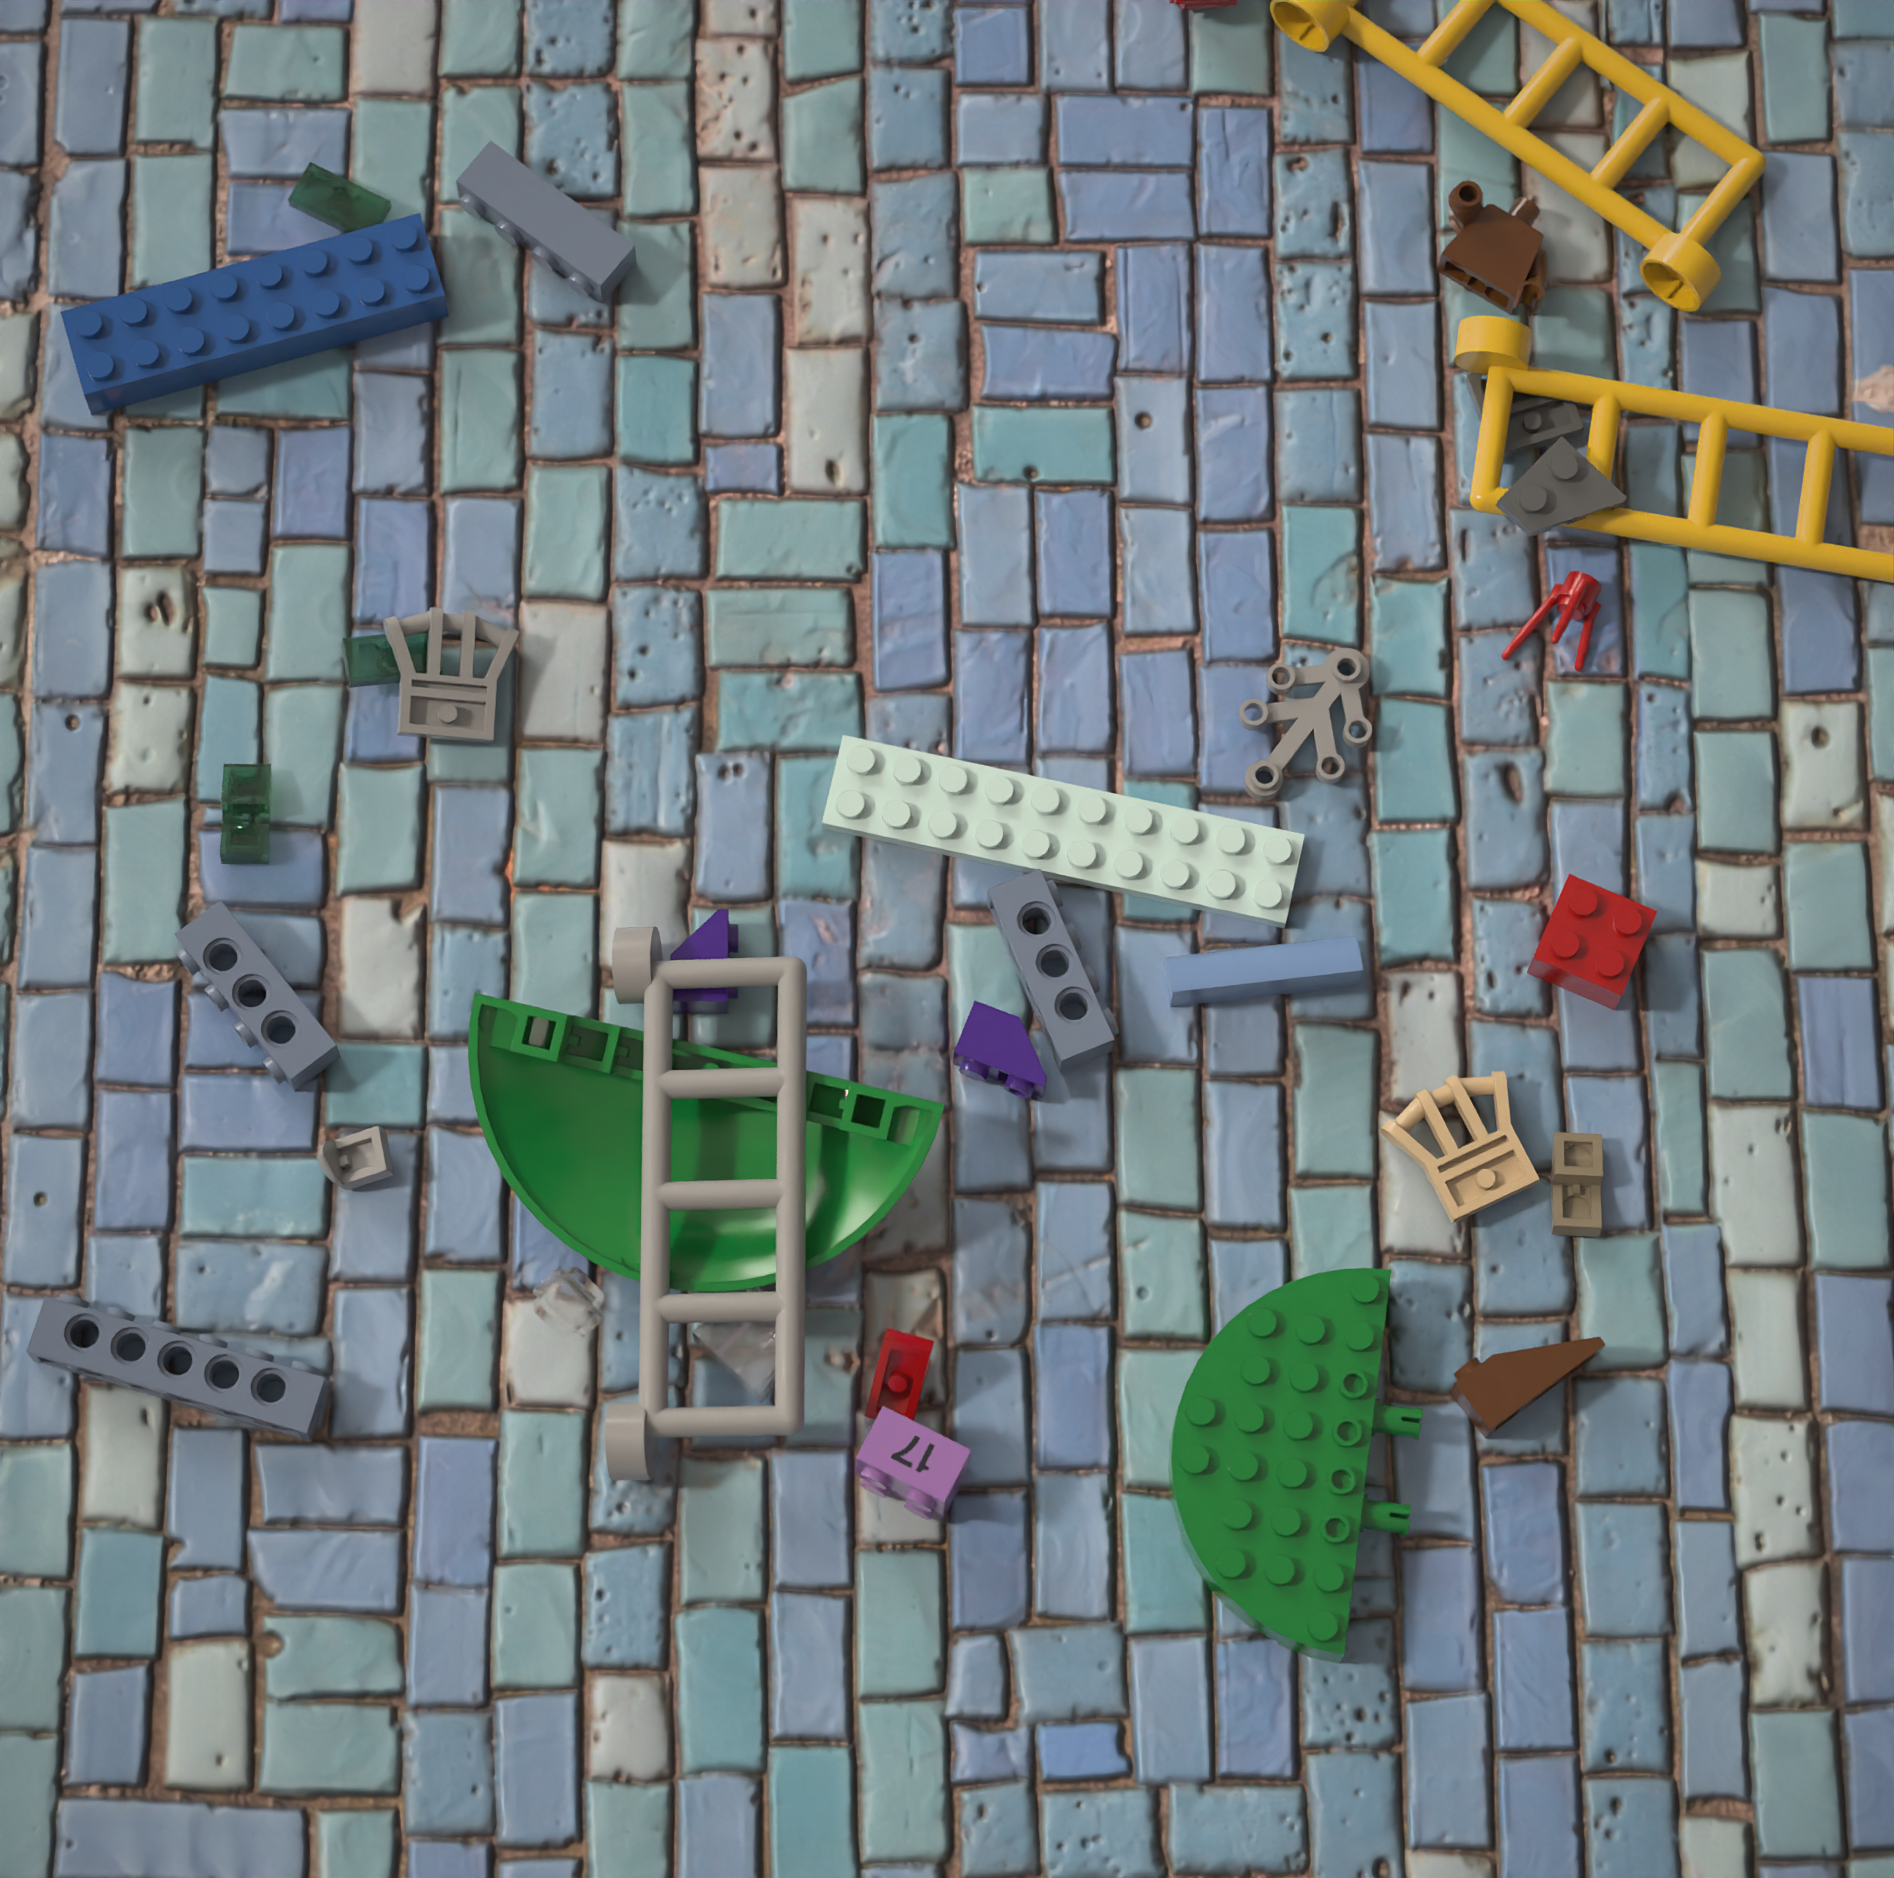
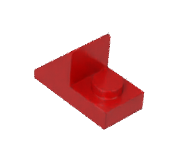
(900, 1374)

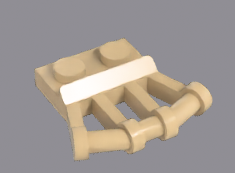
(1479, 1172)

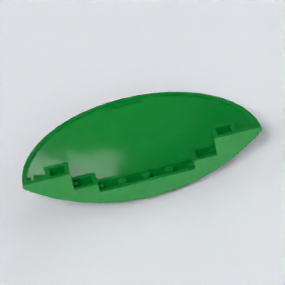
(566, 1132)

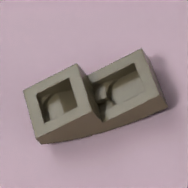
(1576, 1184)

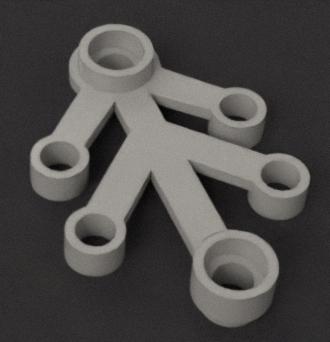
(1310, 716)

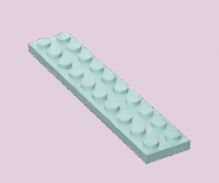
(1063, 831)

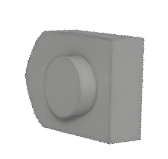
(356, 1158)

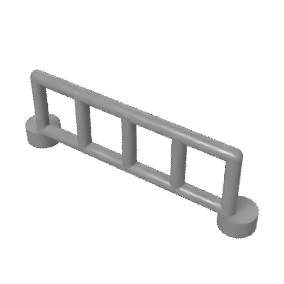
(646, 979)

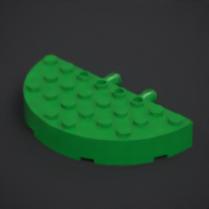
(1278, 1456)

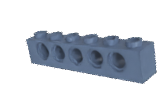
(292, 1415)

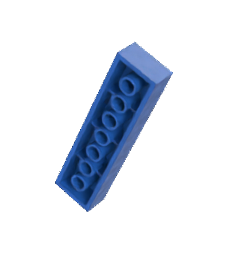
(255, 314)

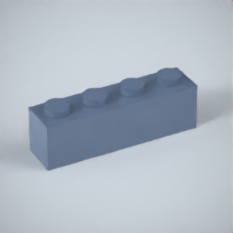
(545, 223)

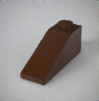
(1513, 1380)

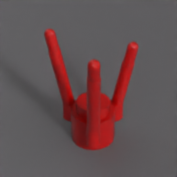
(1574, 600)

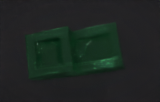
(246, 813)

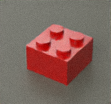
(1592, 942)

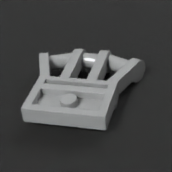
(444, 704)

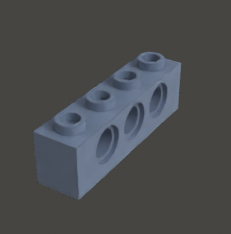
(220, 933)
(1069, 1040)

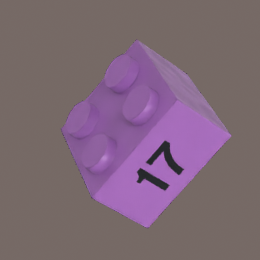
(912, 1464)

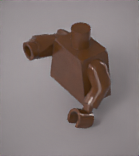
(1495, 250)

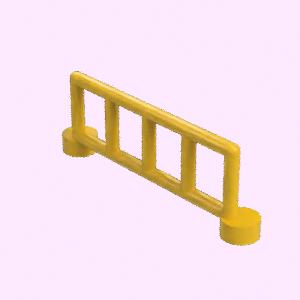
(1677, 264)
(1502, 353)

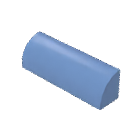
(1263, 971)

